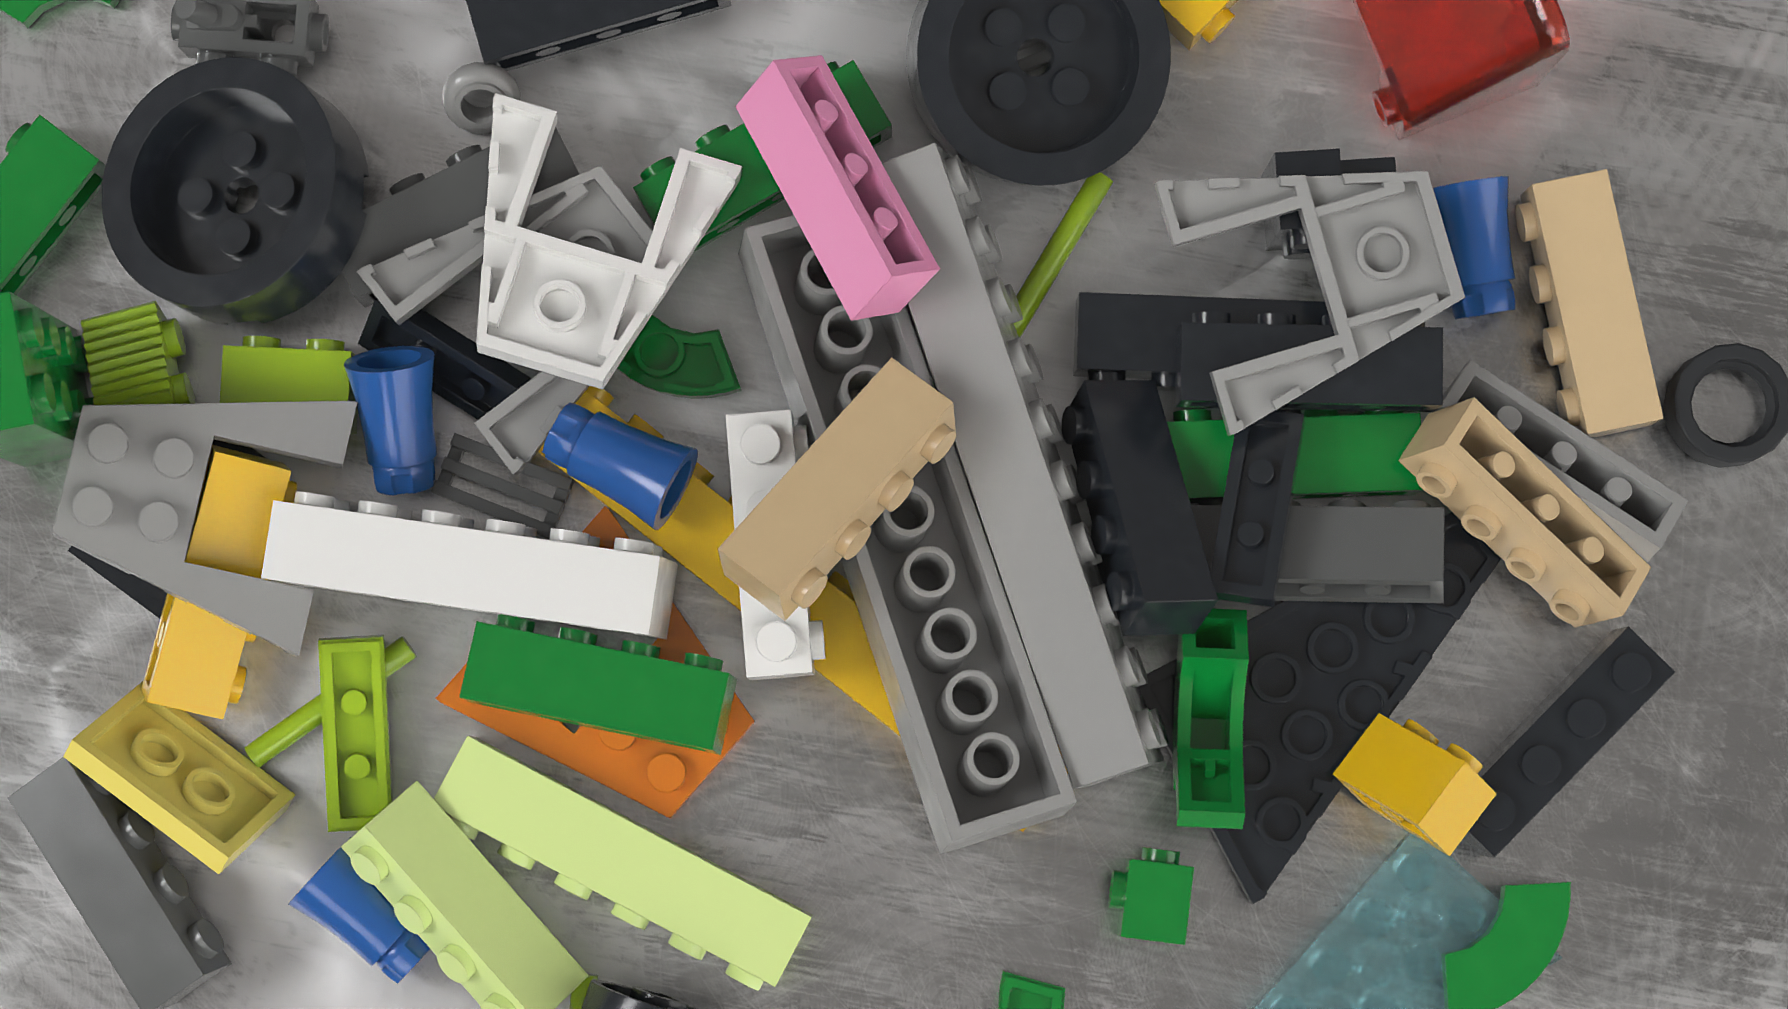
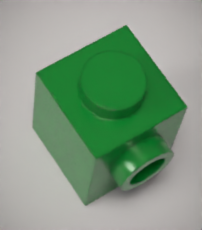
(1152, 897)

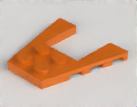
(638, 768)

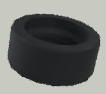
(1685, 429)

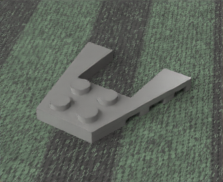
(578, 210)
(1374, 254)
(140, 483)

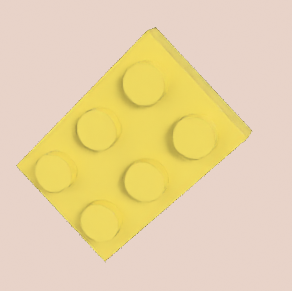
(180, 778)

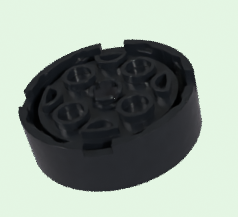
(1045, 128)
(177, 178)

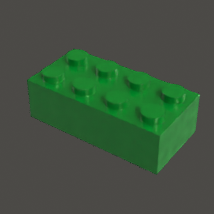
(39, 383)

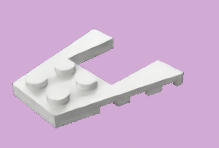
(564, 302)

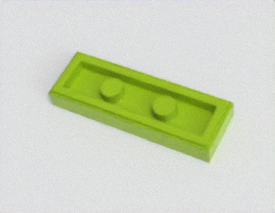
(355, 729)

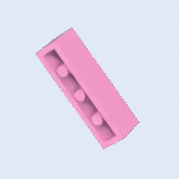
(836, 187)

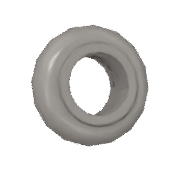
(470, 78)

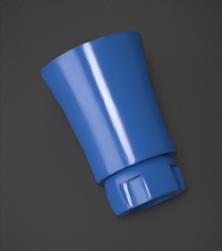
(1480, 244)
(396, 415)
(622, 462)
(359, 917)

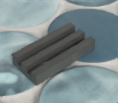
(452, 466)

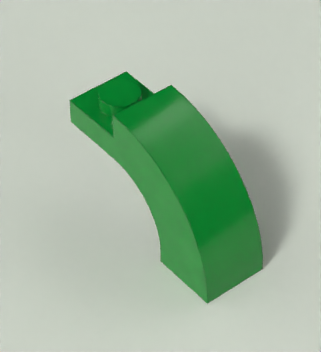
(1210, 722)

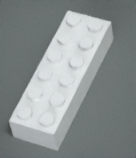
(464, 568)

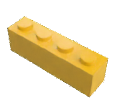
(193, 650)

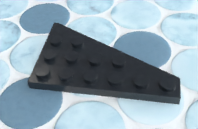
(1311, 694)

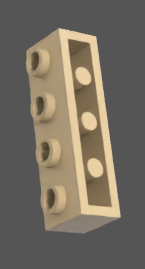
(1588, 304)
(839, 490)
(1524, 514)

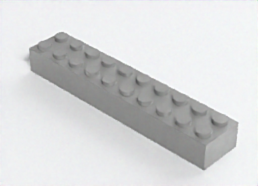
(1021, 482)
(922, 576)

